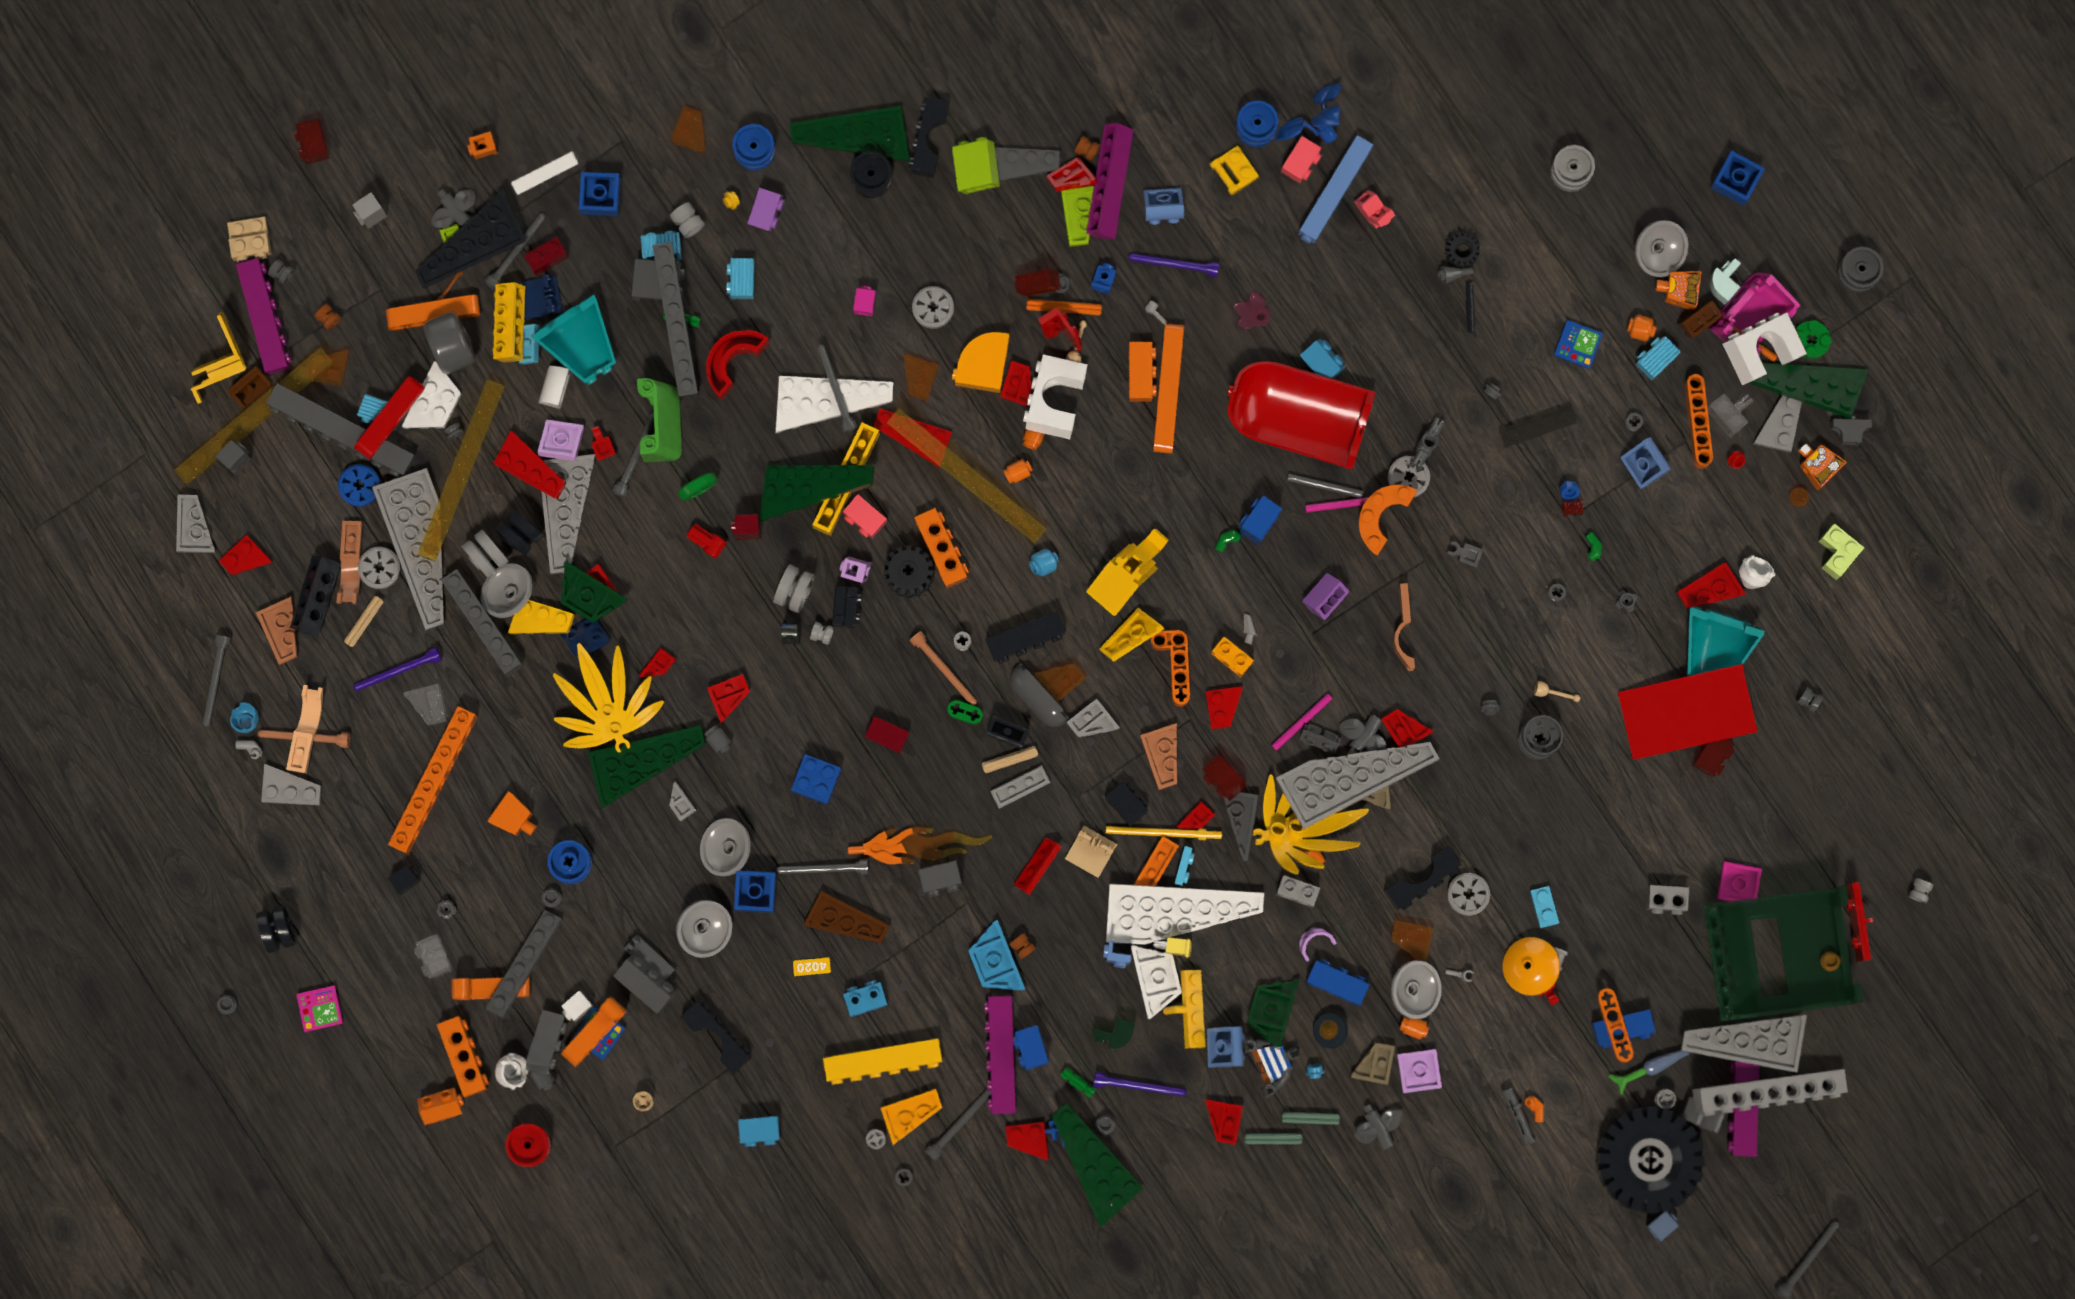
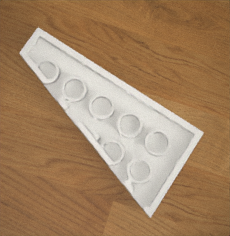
(812, 399)

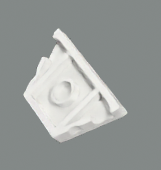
(435, 403)
(1156, 978)

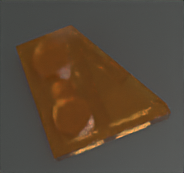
(689, 130)
(336, 372)
(919, 376)
(1060, 680)
(1412, 939)

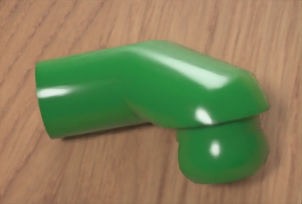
(1227, 537)
(1596, 547)

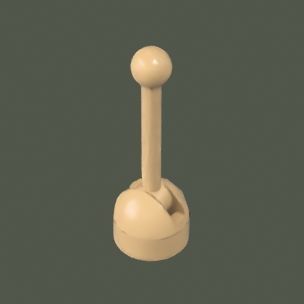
(1075, 355)
(1542, 689)

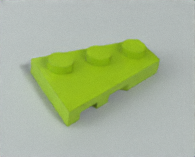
(1076, 211)

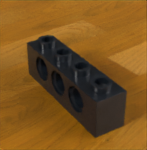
(307, 600)

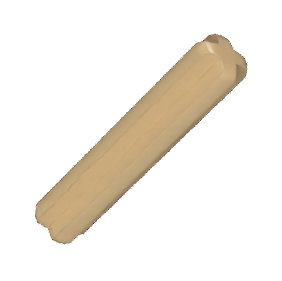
(363, 621)
(1010, 759)

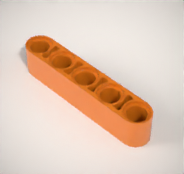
(418, 314)
(1700, 412)

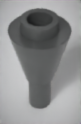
(1449, 274)

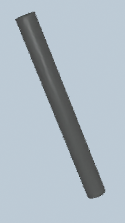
(1325, 485)

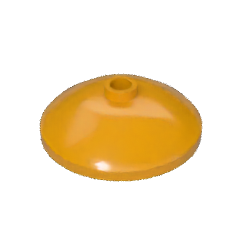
(1543, 969)

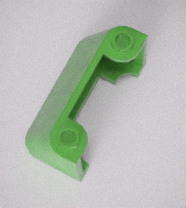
(666, 442)

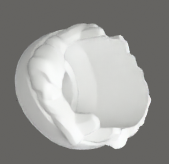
(1755, 572)
(511, 1071)

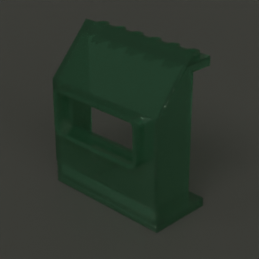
(1807, 929)

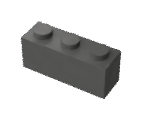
(645, 983)
(546, 1042)

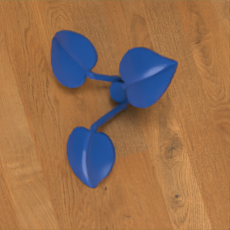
(1324, 121)

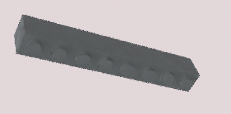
(675, 319)
(336, 428)

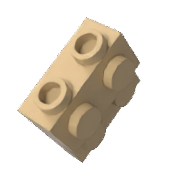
(249, 239)

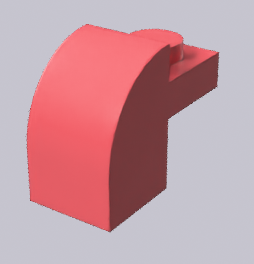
(1373, 209)

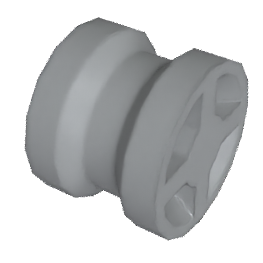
(873, 1138)

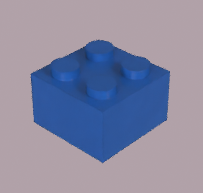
(1737, 178)
(599, 194)
(1261, 519)
(816, 780)
(755, 891)
(1030, 1047)

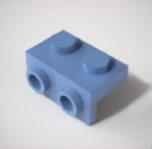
(1119, 960)

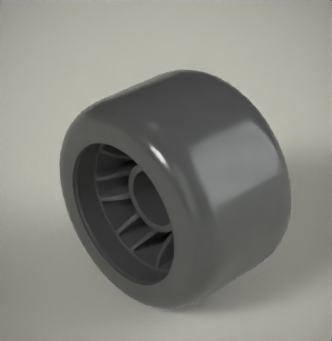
(449, 342)

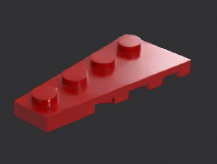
(881, 424)
(526, 465)

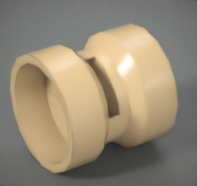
(643, 1101)

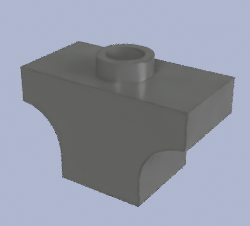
(1850, 430)

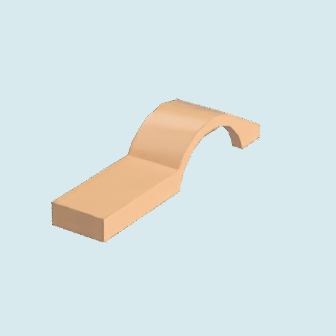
(306, 729)

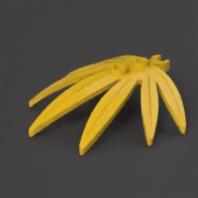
(609, 717)
(1287, 832)

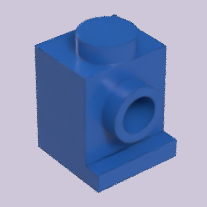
(1103, 285)

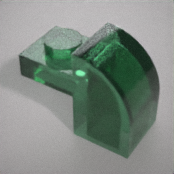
(1119, 1038)

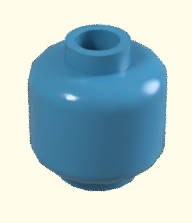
(1043, 562)

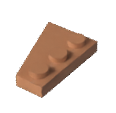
(276, 625)
(1162, 754)

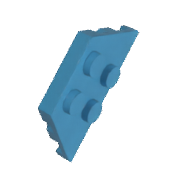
(994, 961)

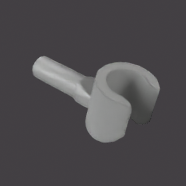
(1151, 309)
(1459, 974)

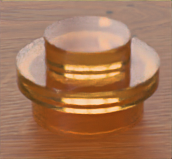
(1799, 497)

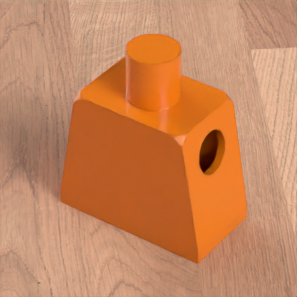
(512, 816)

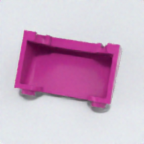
(1754, 302)

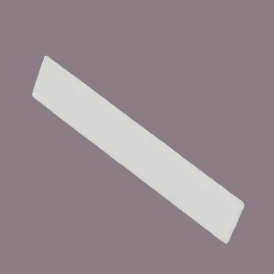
(544, 173)

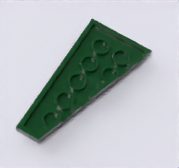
(856, 133)
(1821, 387)
(803, 486)

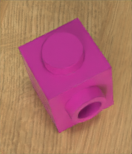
(864, 301)

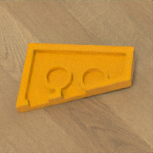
(910, 1113)

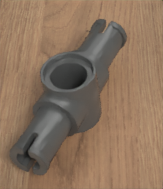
(1424, 451)

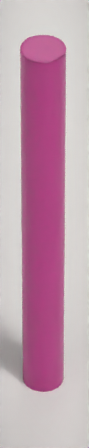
(1335, 505)
(1301, 722)

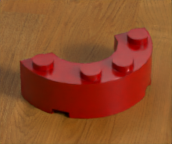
(725, 350)

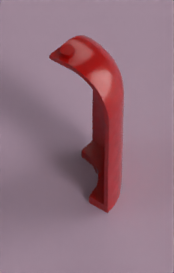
(1300, 411)

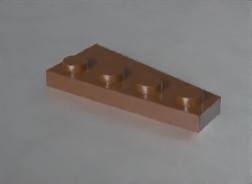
(840, 918)

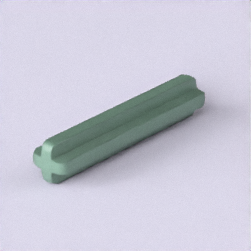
(1310, 1118)
(1273, 1138)

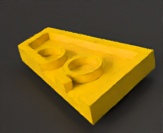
(540, 619)
(1130, 634)

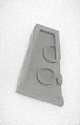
(1781, 425)
(191, 527)
(288, 789)

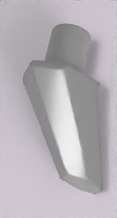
(1249, 629)

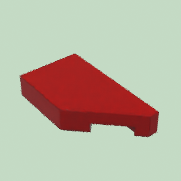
(658, 665)
(1197, 817)

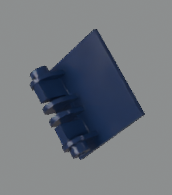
(541, 297)
(588, 634)

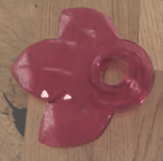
(1250, 310)

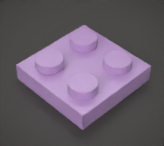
(560, 440)
(1419, 1071)

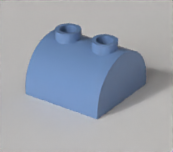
(1163, 205)
(1645, 463)
(1225, 1047)

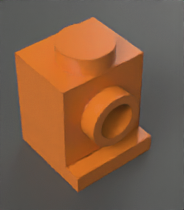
(483, 139)

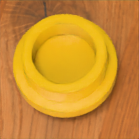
(731, 200)

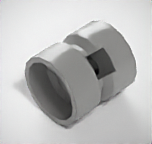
(688, 222)

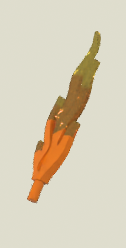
(914, 845)

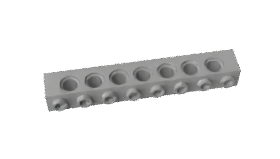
(1834, 1079)

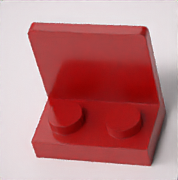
(1056, 321)

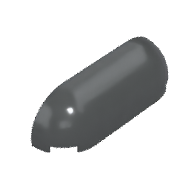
(1036, 697)

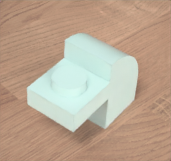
(1720, 283)

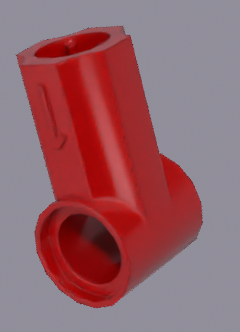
(710, 543)

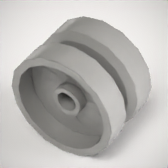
(1562, 166)
(484, 554)
(795, 588)

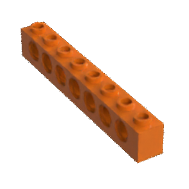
(433, 780)

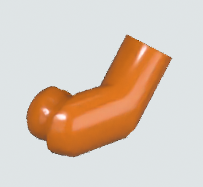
(1314, 854)
(1537, 1107)

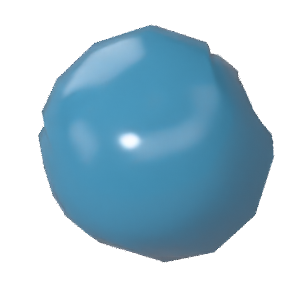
(244, 718)

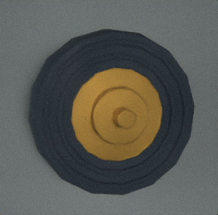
(1330, 1030)

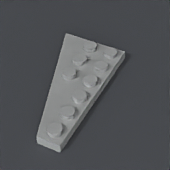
(565, 514)

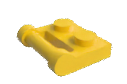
(1239, 167)

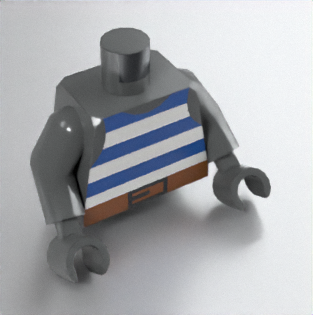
(1272, 1063)

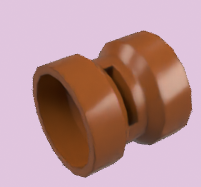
(1085, 147)
(327, 317)
(1022, 941)

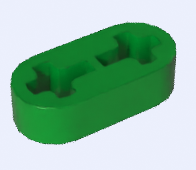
(966, 708)

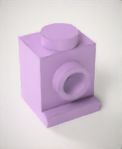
(849, 573)

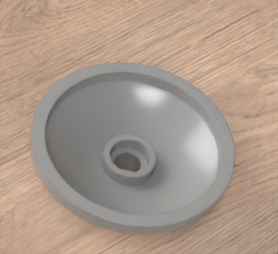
(1669, 253)
(506, 591)
(717, 847)
(712, 935)
(1423, 992)

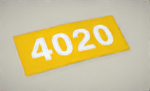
(811, 966)

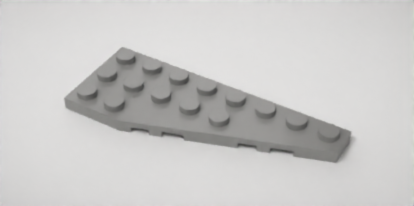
(407, 512)
(1335, 783)

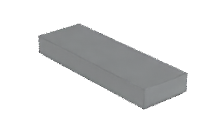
(1020, 787)

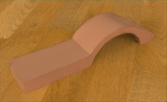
(349, 559)
(1405, 620)

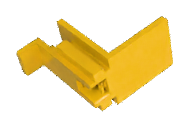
(223, 366)
(1126, 572)

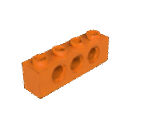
(949, 576)
(447, 1030)

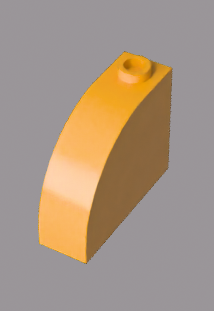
(983, 362)

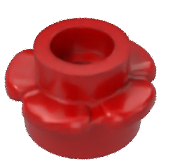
(1736, 459)

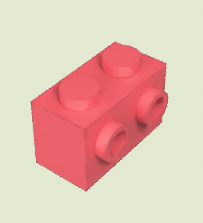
(1301, 160)
(864, 516)

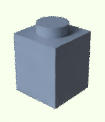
(1662, 1225)

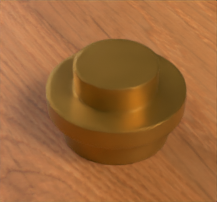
(1830, 961)

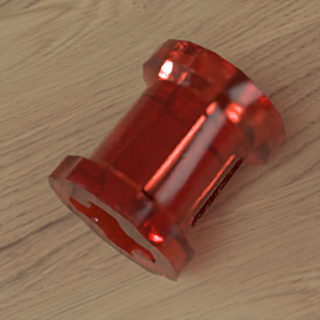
(1572, 507)

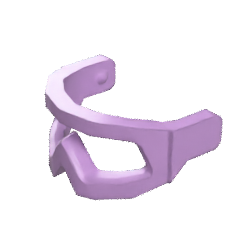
(1306, 936)

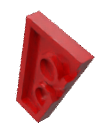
(1711, 588)

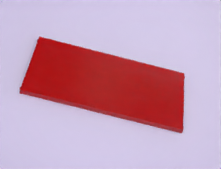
(1687, 712)

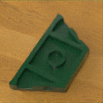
(588, 595)
(1272, 1010)

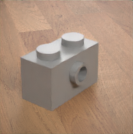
(368, 211)

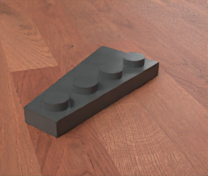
(1019, 163)

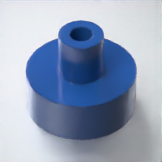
(1569, 490)

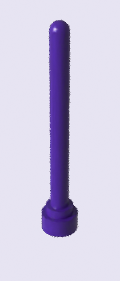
(1209, 268)
(431, 656)
(1102, 1080)

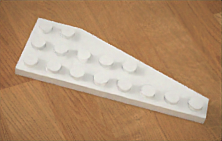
(1154, 912)

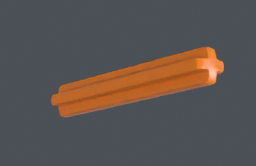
(1067, 307)

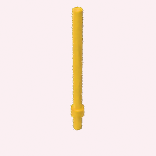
(1201, 834)

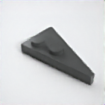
(1242, 814)

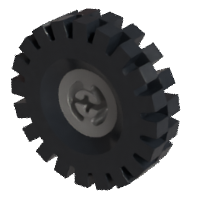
(1679, 1160)

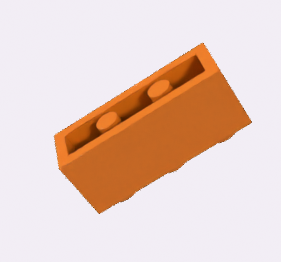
(1141, 371)

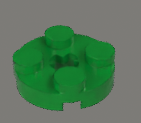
(1822, 337)

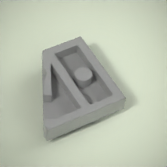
(1092, 721)

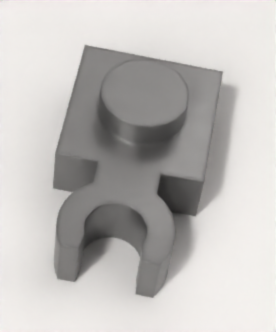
(1468, 554)

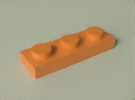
(1157, 863)

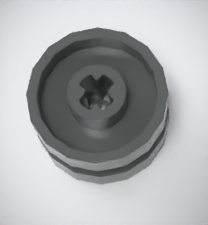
(1870, 265)

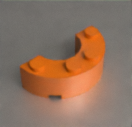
(1375, 506)

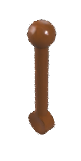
(449, 286)

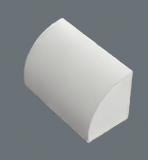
(554, 386)

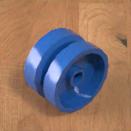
(1253, 134)
(750, 136)
(567, 851)

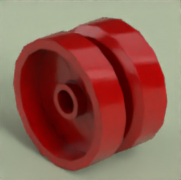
(519, 1138)

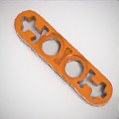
(1618, 1024)

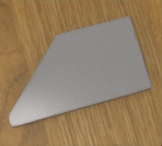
(680, 803)

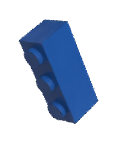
(1338, 982)
(1636, 1024)

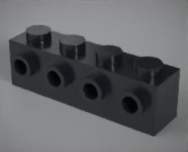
(1025, 637)

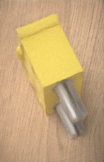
(1175, 946)

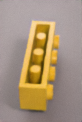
(509, 322)

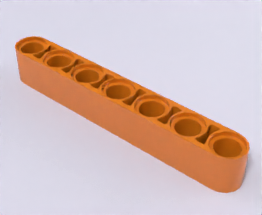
(1168, 388)

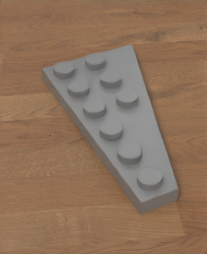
(1761, 1043)

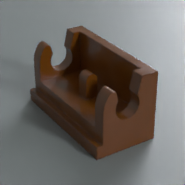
(1700, 319)
(249, 387)

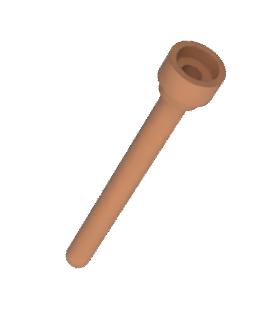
(920, 641)
(342, 739)

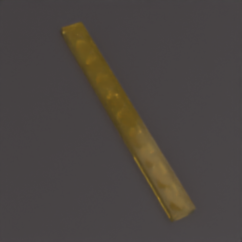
(251, 417)
(461, 470)
(966, 475)

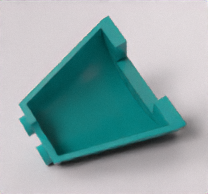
(579, 341)
(1719, 640)

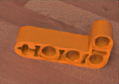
(1182, 668)
(481, 988)
(594, 1031)

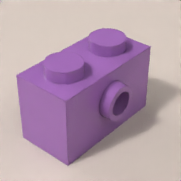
(766, 210)
(1325, 596)

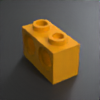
(1232, 657)

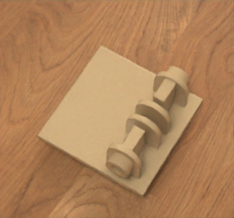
(1091, 851)

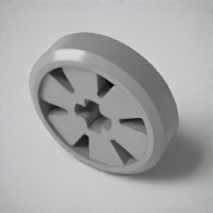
(941, 315)
(1401, 467)
(389, 562)
(1477, 886)

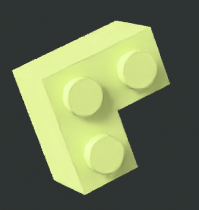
(1844, 551)

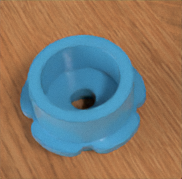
(1314, 1071)

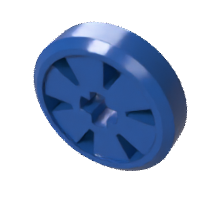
(350, 477)

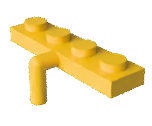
(1192, 1009)

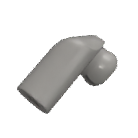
(251, 746)

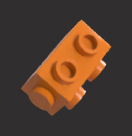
(440, 1106)

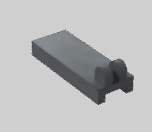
(651, 958)

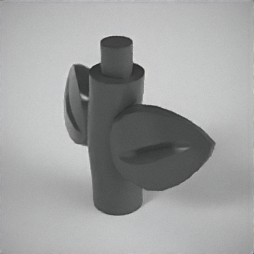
(454, 208)
(1363, 735)
(1378, 1126)

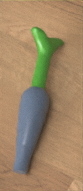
(1650, 1068)

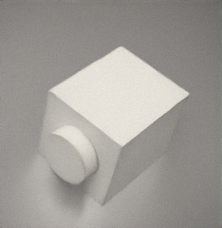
(576, 1006)

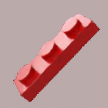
(1037, 865)

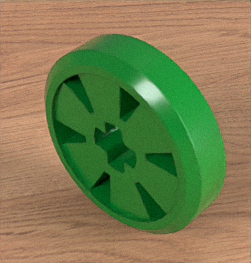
(697, 486)

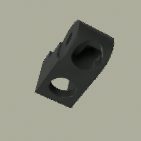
(791, 633)

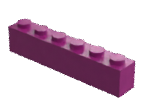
(1110, 181)
(263, 317)
(1001, 1055)
(1743, 1123)

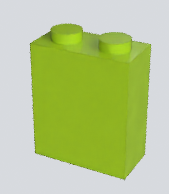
(975, 166)

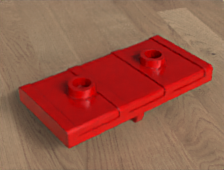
(1858, 922)

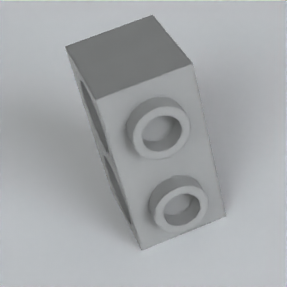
(1298, 891)
(1667, 894)

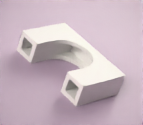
(1743, 351)
(1053, 372)

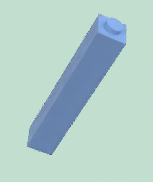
(1335, 190)

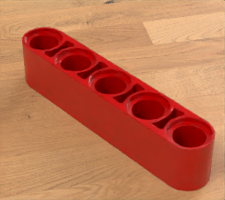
(389, 417)

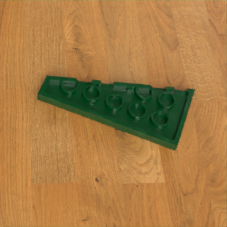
(624, 771)
(1099, 1172)

